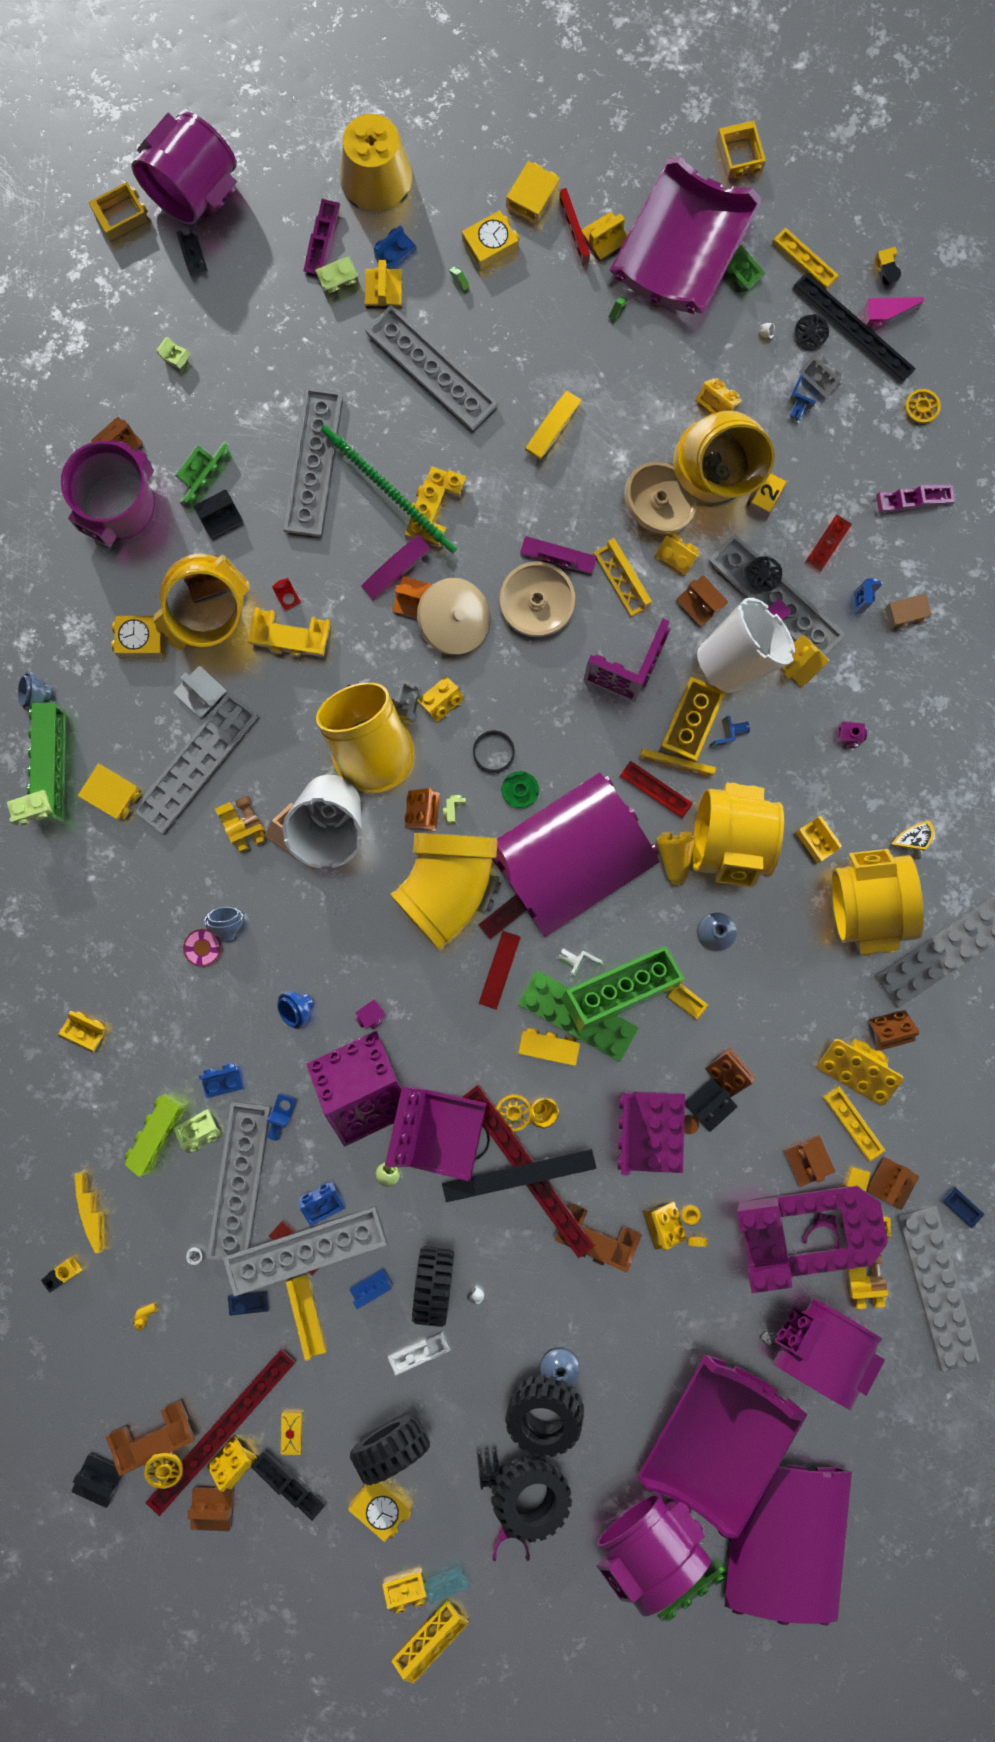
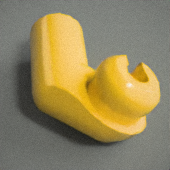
(142, 1314)

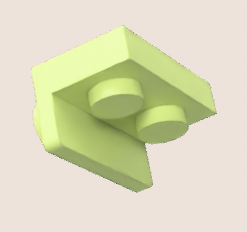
(337, 274)
(29, 807)
(197, 1132)

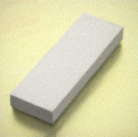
(418, 1353)

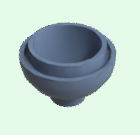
(32, 690)
(224, 922)
(708, 934)
(561, 1359)

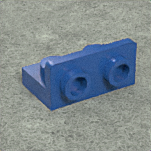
(394, 247)
(865, 594)
(222, 1081)
(320, 1203)
(370, 1288)

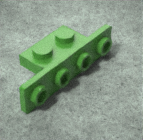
(197, 467)
(699, 1589)

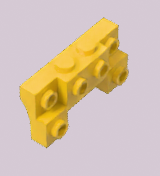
(431, 499)
(288, 638)

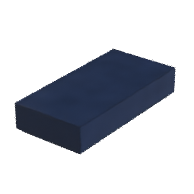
(962, 1207)
(248, 1303)

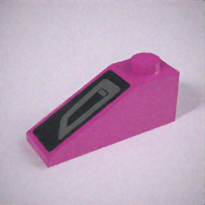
(884, 311)

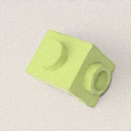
(172, 353)
(449, 812)

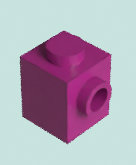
(851, 734)
(370, 1015)

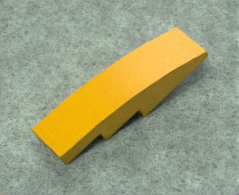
(553, 425)
(91, 1219)

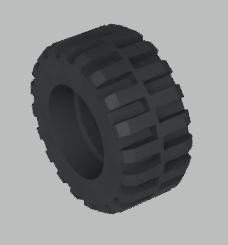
(432, 1286)
(539, 1436)
(390, 1449)
(545, 1518)

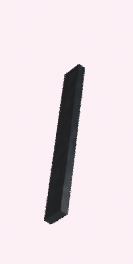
(854, 328)
(519, 1175)

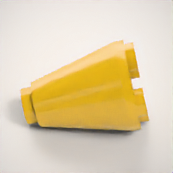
(676, 854)

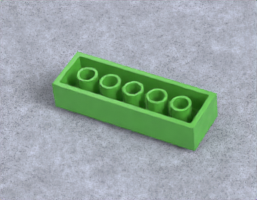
(47, 756)
(622, 988)
(545, 1001)

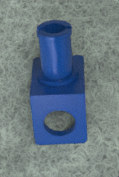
(801, 402)
(730, 731)
(280, 1117)

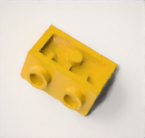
(405, 1592)

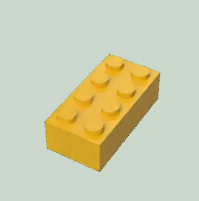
(692, 720)

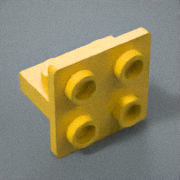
(606, 234)
(383, 286)
(717, 397)
(806, 661)
(665, 1226)
(230, 1464)

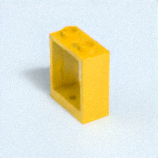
(736, 133)
(110, 199)

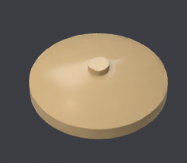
(658, 498)
(537, 599)
(453, 616)

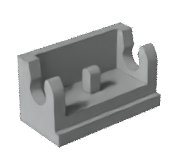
(408, 697)

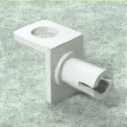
(576, 961)

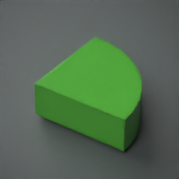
(459, 277)
(621, 302)

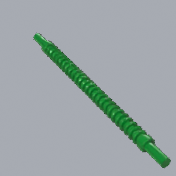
(340, 444)

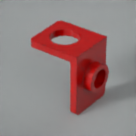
(282, 588)

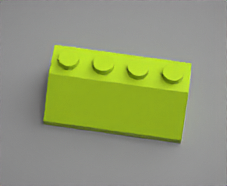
(154, 1135)

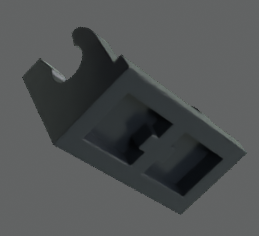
(191, 252)

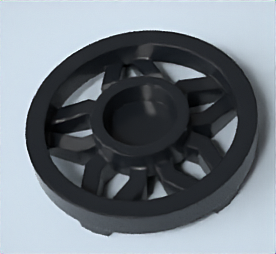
(811, 331)
(764, 574)

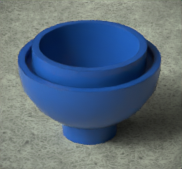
(294, 1009)

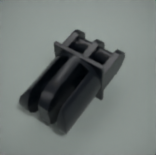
(488, 1471)

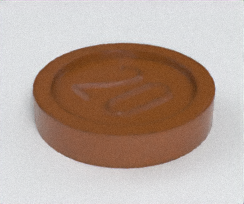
(691, 1124)

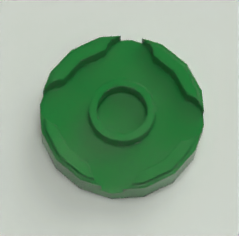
(520, 790)

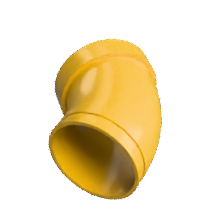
(695, 440)
(373, 754)
(446, 883)

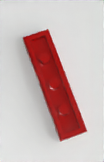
(574, 226)
(656, 789)
(499, 970)

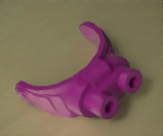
(824, 1222)
(504, 1535)

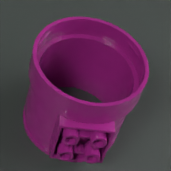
(185, 167)
(92, 464)
(829, 1353)
(653, 1554)

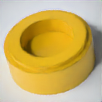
(690, 1215)
(698, 1241)

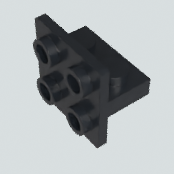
(218, 513)
(710, 1104)
(96, 1481)

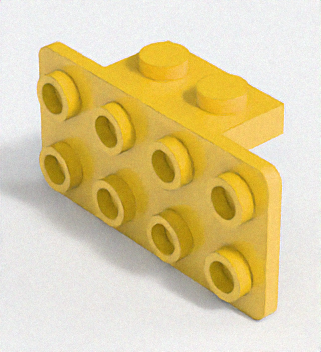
(861, 1069)

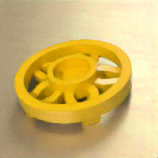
(922, 406)
(514, 1112)
(163, 1470)

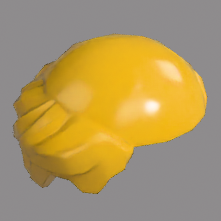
(543, 1113)

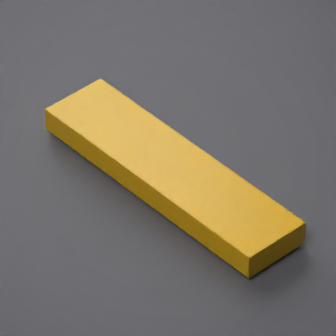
(805, 258)
(676, 762)
(854, 1124)

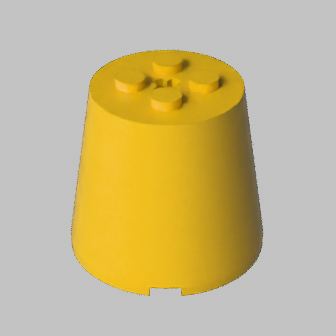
(374, 163)

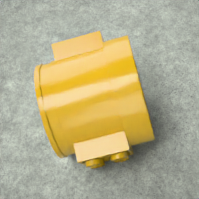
(219, 567)
(737, 834)
(877, 901)

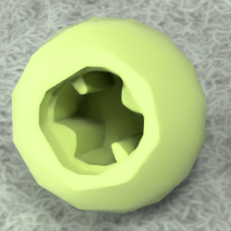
(387, 1175)

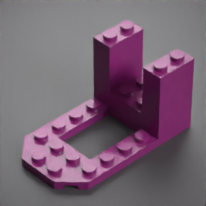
(766, 1242)

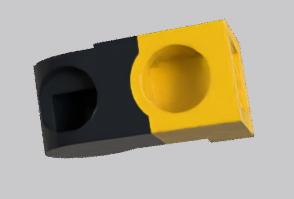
(887, 268)
(61, 1274)

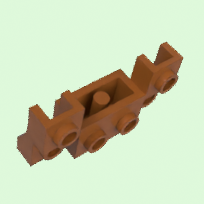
(607, 1250)
(132, 1454)

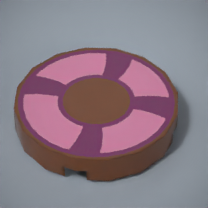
(202, 948)

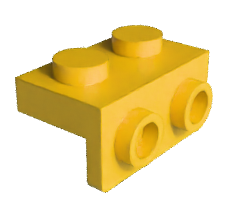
(677, 553)
(441, 698)
(819, 839)
(82, 1031)

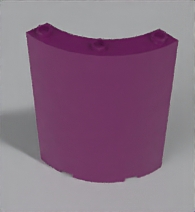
(684, 238)
(574, 853)
(722, 1445)
(792, 1548)

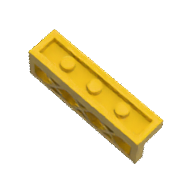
(628, 573)
(306, 1316)
(432, 1649)

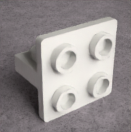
(199, 691)

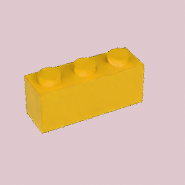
(549, 1047)

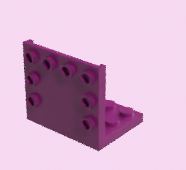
(621, 681)
(356, 1088)
(651, 1132)
(436, 1133)

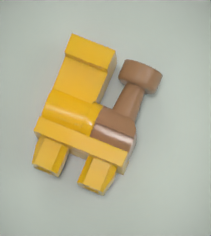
(241, 829)
(868, 1286)

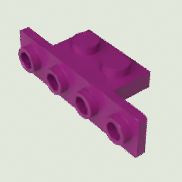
(558, 555)

